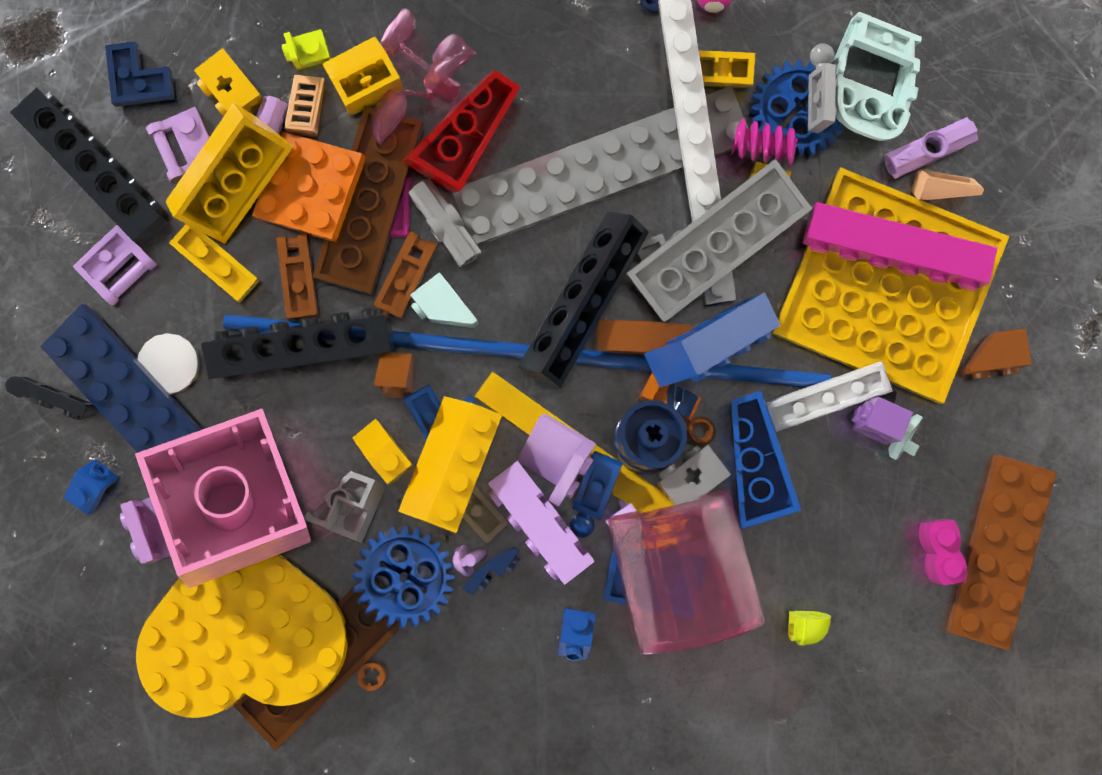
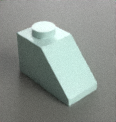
(442, 304)

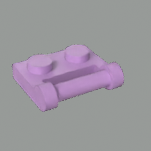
(190, 134)
(107, 258)

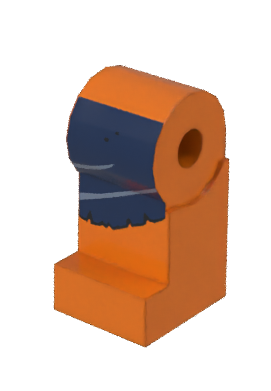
(680, 399)

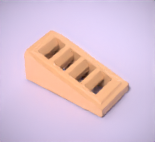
(303, 128)
(937, 185)

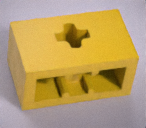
(727, 69)
(220, 72)

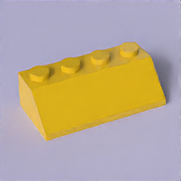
(228, 174)
(450, 464)

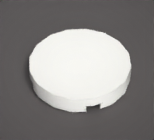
(171, 361)

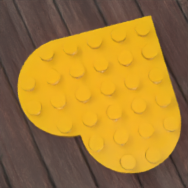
(241, 634)

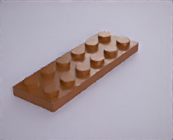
(1001, 552)

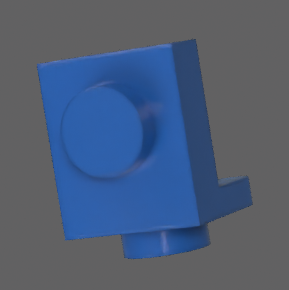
(89, 486)
(576, 635)

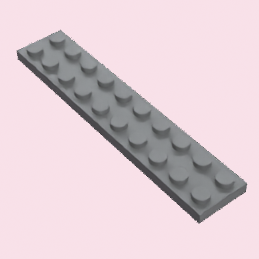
(587, 171)

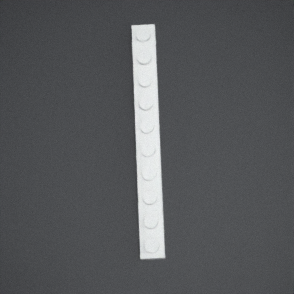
(692, 121)

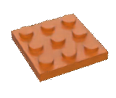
(311, 188)

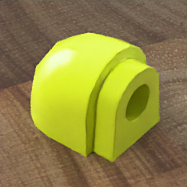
(808, 626)

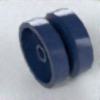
(652, 420)

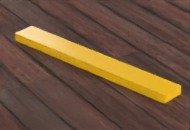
(525, 412)

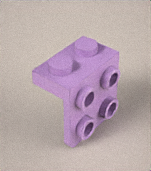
(557, 456)
(145, 531)

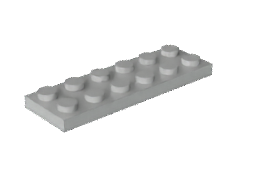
(719, 240)

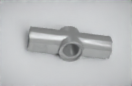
(444, 223)

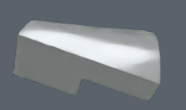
(349, 506)

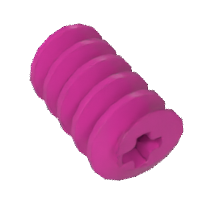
(765, 142)

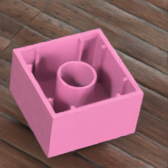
(223, 498)

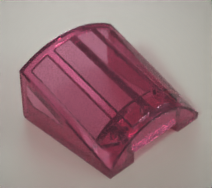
(685, 575)

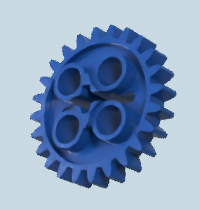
(778, 90)
(389, 601)

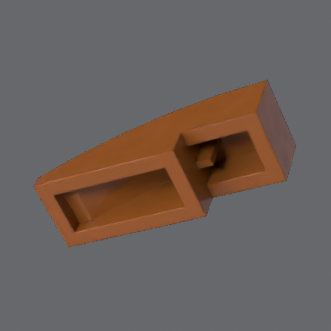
(635, 336)

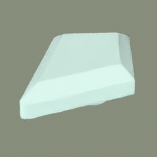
(896, 449)

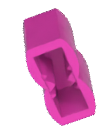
(943, 559)

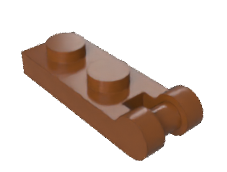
(405, 275)
(297, 277)

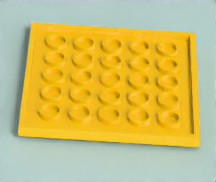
(878, 313)

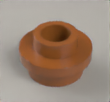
(709, 427)

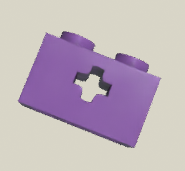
(881, 420)

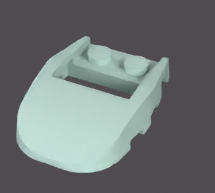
(865, 108)

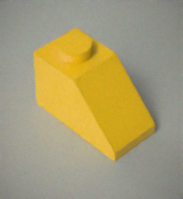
(383, 452)

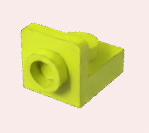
(306, 49)

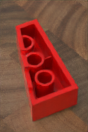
(462, 135)

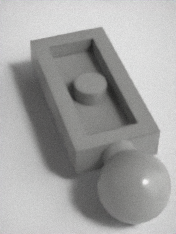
(822, 89)

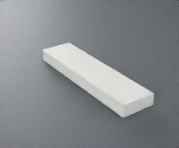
(828, 396)

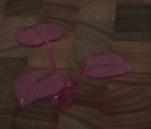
(447, 59)

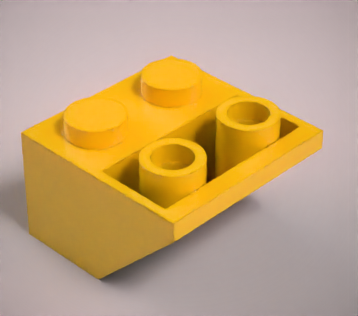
(362, 75)

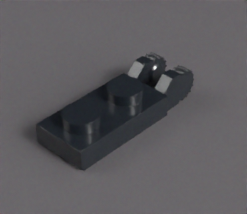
(49, 396)

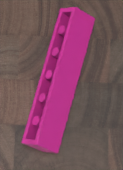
(899, 246)

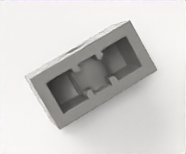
(705, 464)

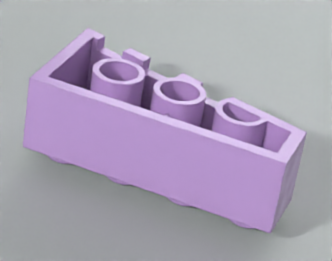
(540, 522)

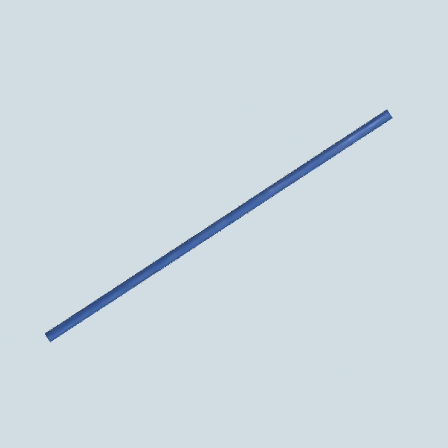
(518, 350)

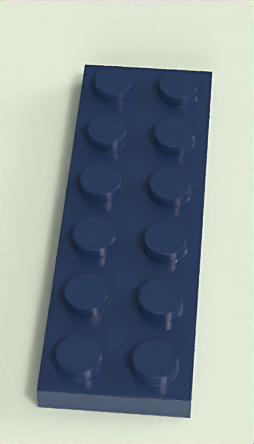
(116, 382)

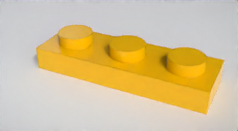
(214, 262)

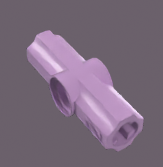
(945, 141)

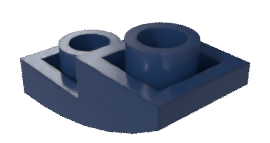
(499, 564)

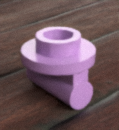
(465, 560)

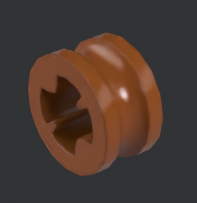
(362, 673)

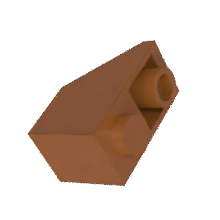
(999, 351)
(395, 374)

